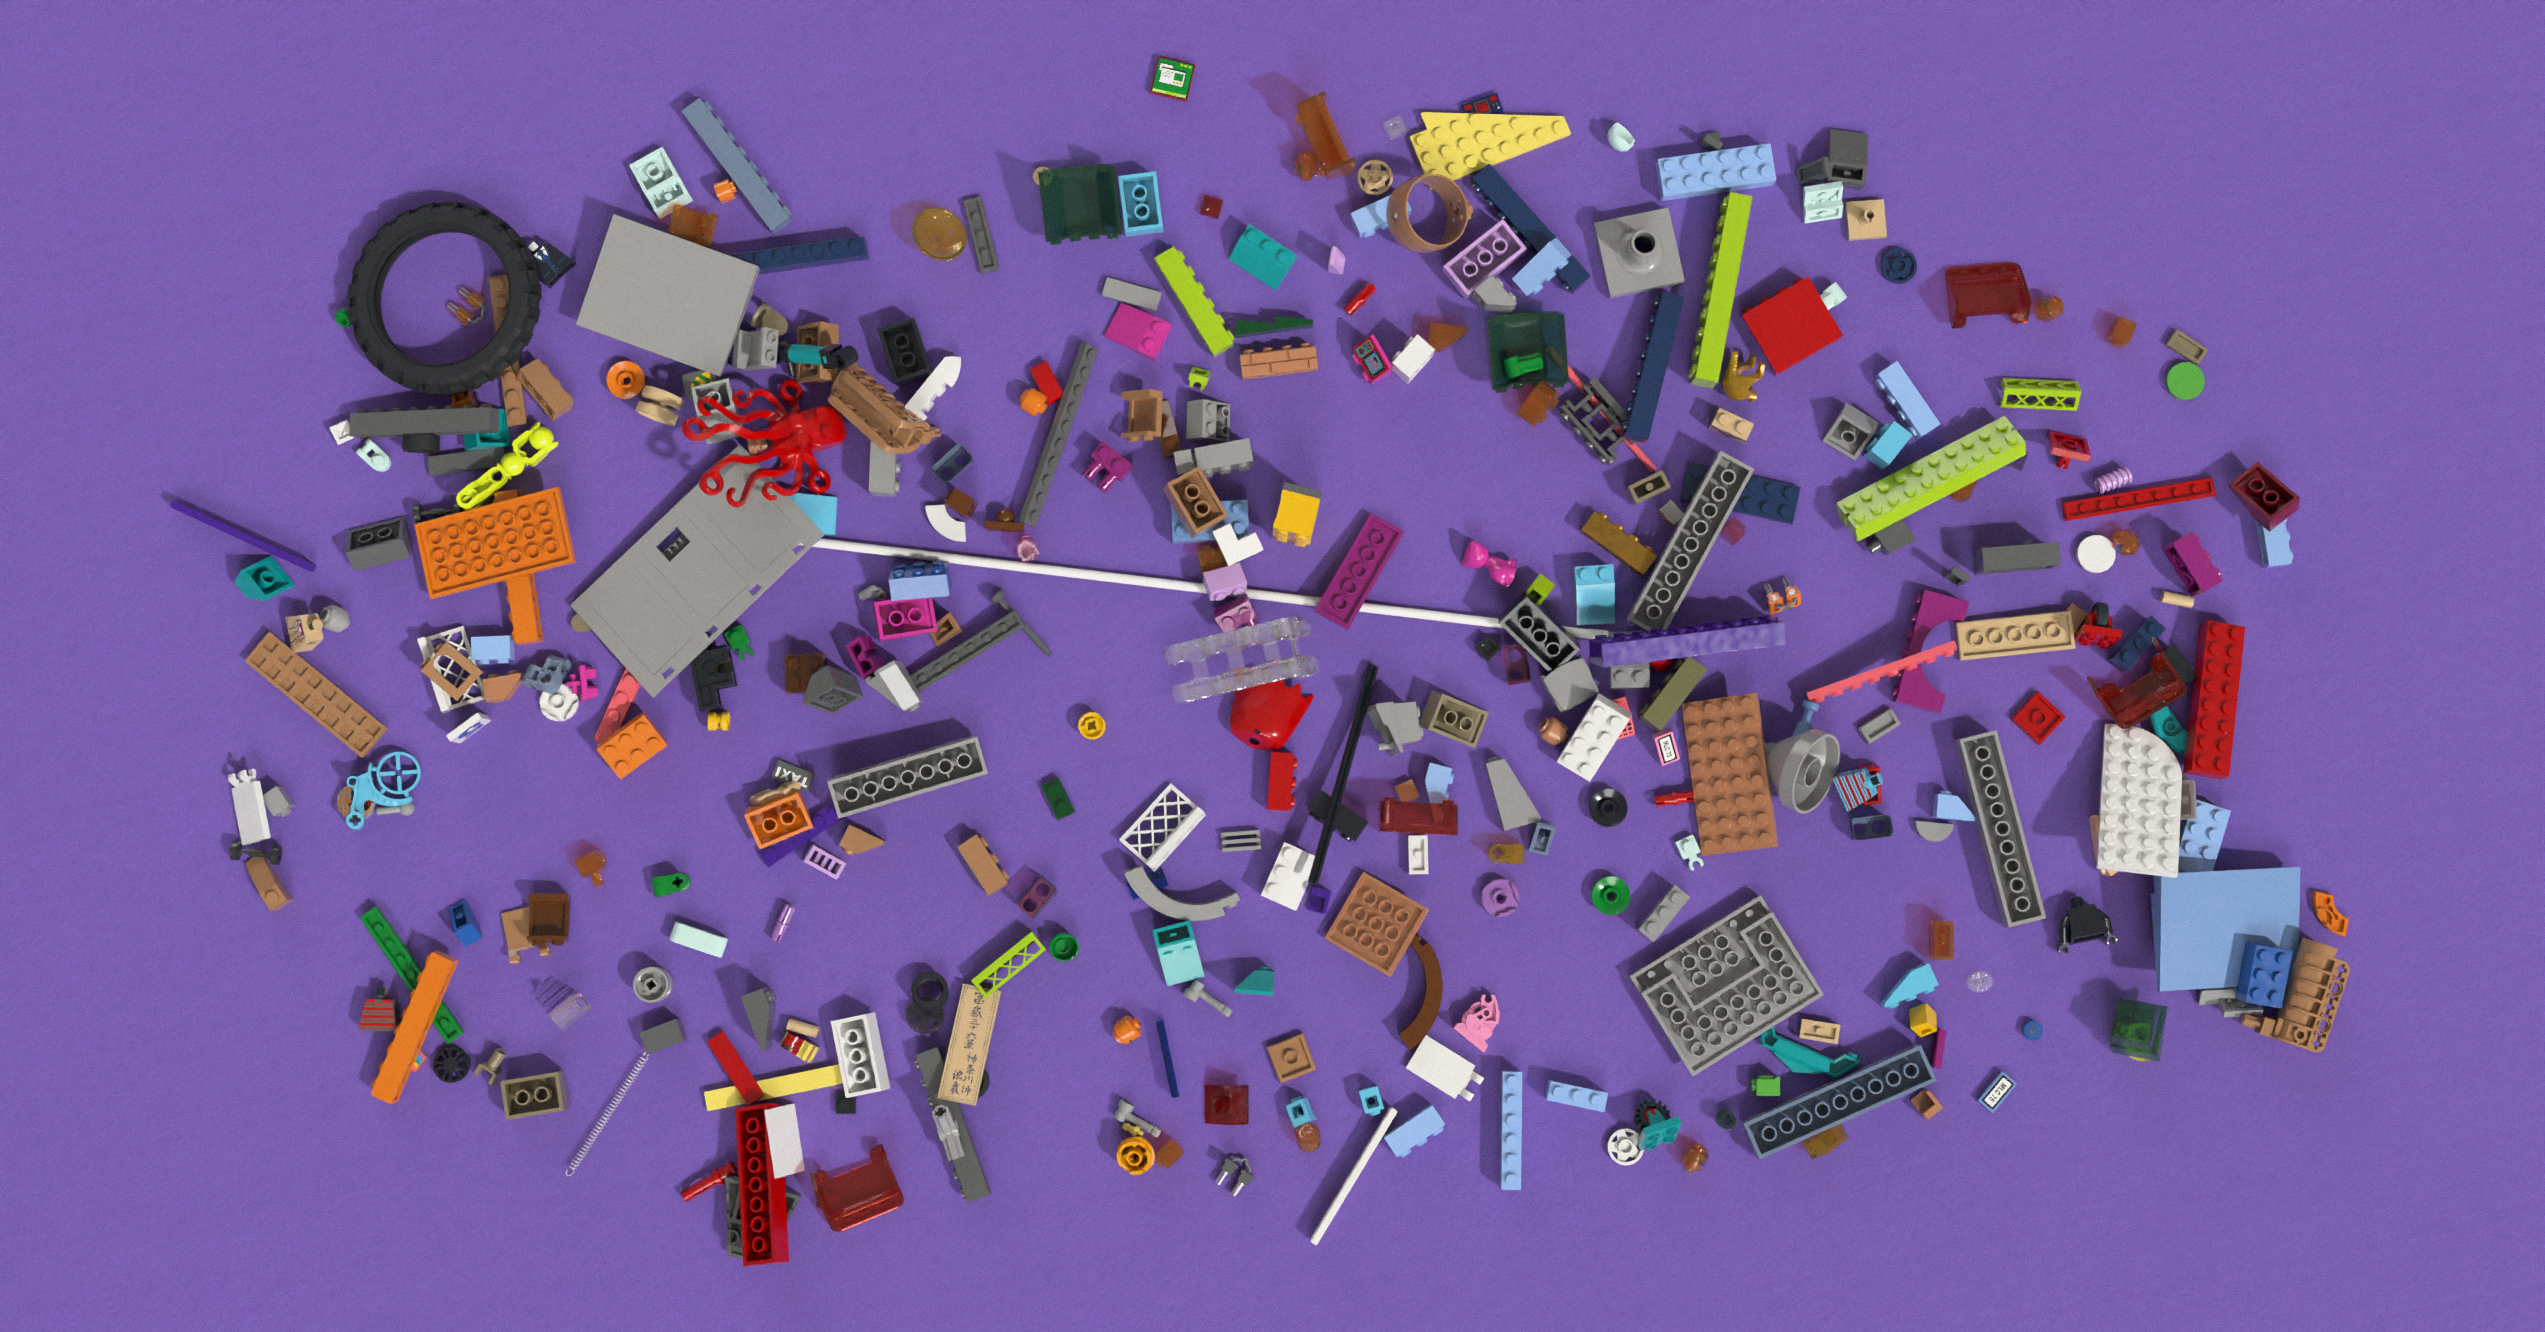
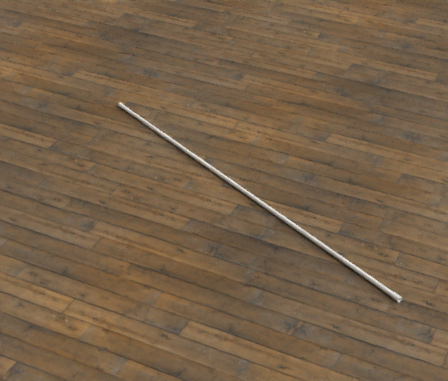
(1166, 583)

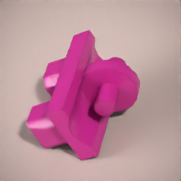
(583, 674)

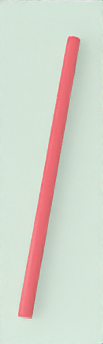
(1595, 402)

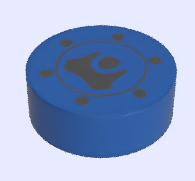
(2032, 1030)

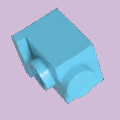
(1365, 1094)
(1294, 1111)

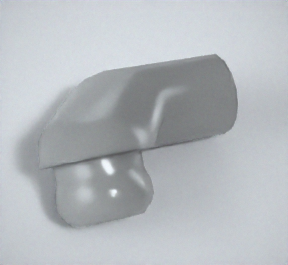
(873, 591)

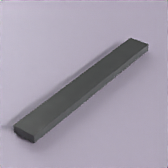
(967, 650)

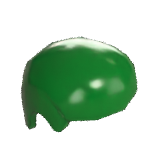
(1064, 947)

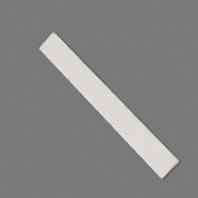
(1352, 1177)

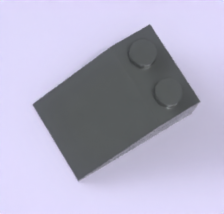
(761, 1014)

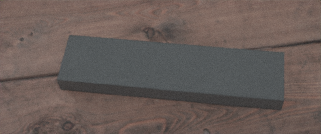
(981, 235)
(465, 461)

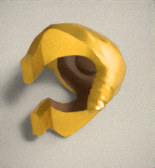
(1738, 386)

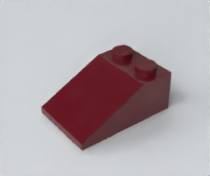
(2265, 496)

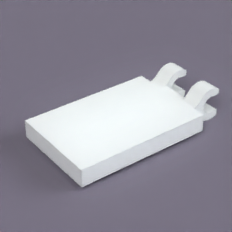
(249, 807)
(1443, 1068)

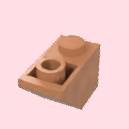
(501, 688)

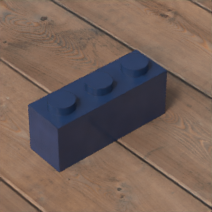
(2136, 644)

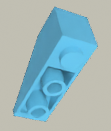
(1912, 982)

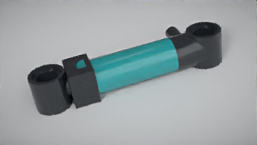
(828, 356)

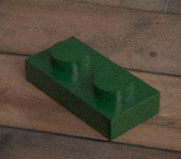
(1058, 798)

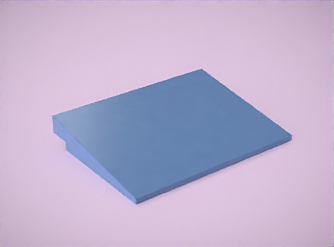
(2210, 916)

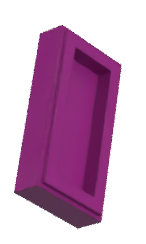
(1937, 1049)

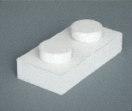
(1418, 854)

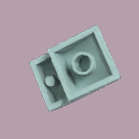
(660, 182)

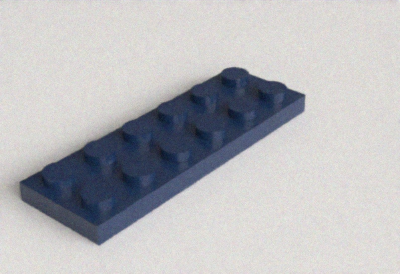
(1759, 498)

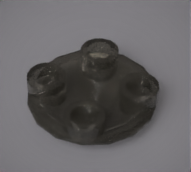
(924, 1021)

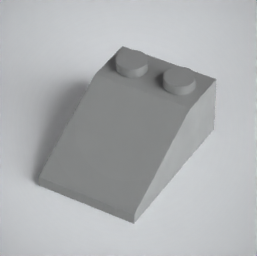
(1629, 676)

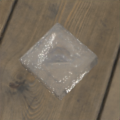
(1395, 127)

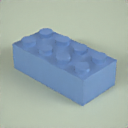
(1237, 517)

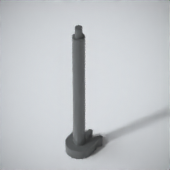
(998, 598)

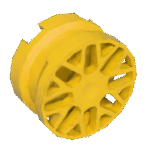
(1092, 725)

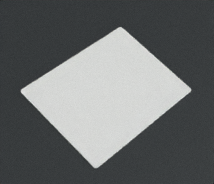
(784, 1140)

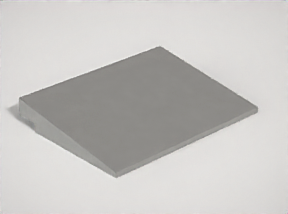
(667, 295)
(1726, 985)

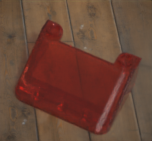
(1987, 291)
(858, 1192)

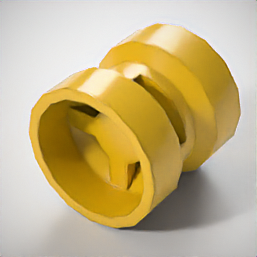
(718, 721)

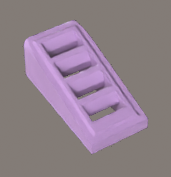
(1336, 261)
(809, 853)

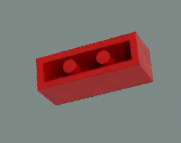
(1281, 781)

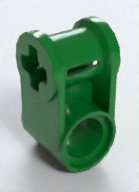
(667, 884)

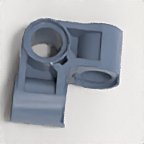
(549, 677)

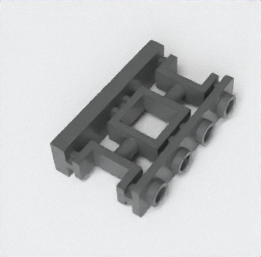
(1614, 410)

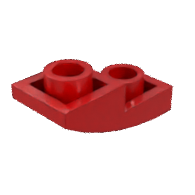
(1047, 382)

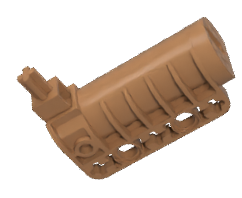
(878, 413)
(2306, 998)

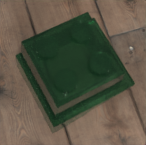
(2138, 1029)

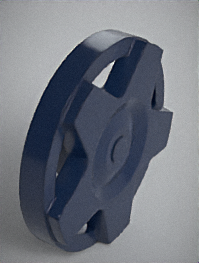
(1898, 266)

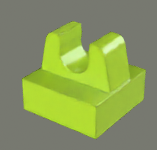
(1199, 375)

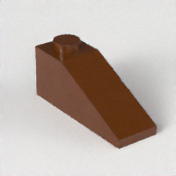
(1169, 438)

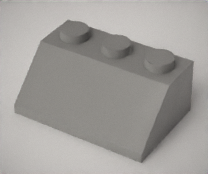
(883, 472)

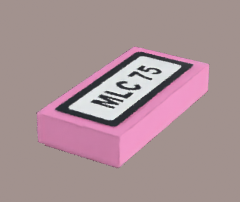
(1666, 746)

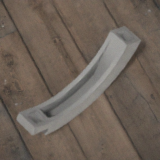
(1175, 908)

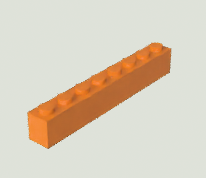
(522, 597)
(414, 1027)

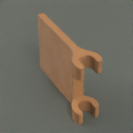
(516, 931)

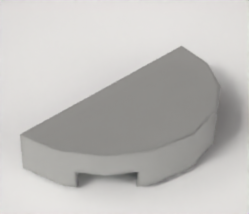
(1933, 831)

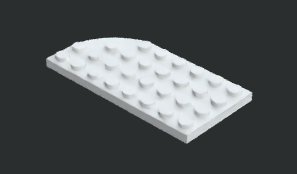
(2138, 804)

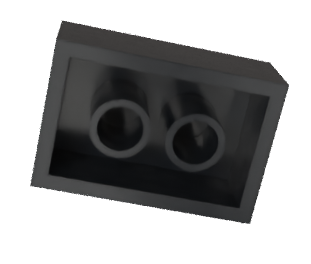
(905, 351)

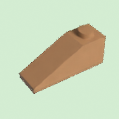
(268, 883)

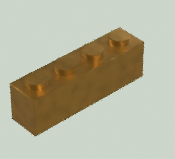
(1618, 544)

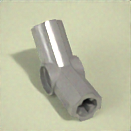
(948, 1132)

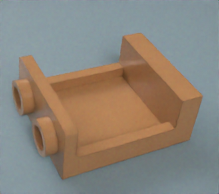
(1144, 414)

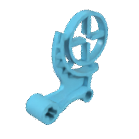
(365, 789)

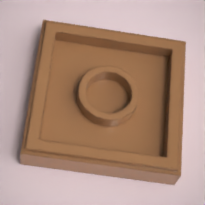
(1291, 1058)

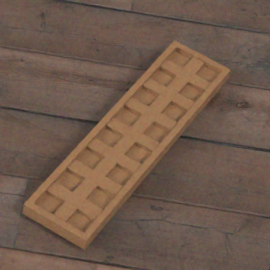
(316, 694)

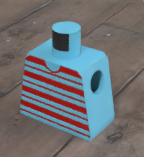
(1856, 786)

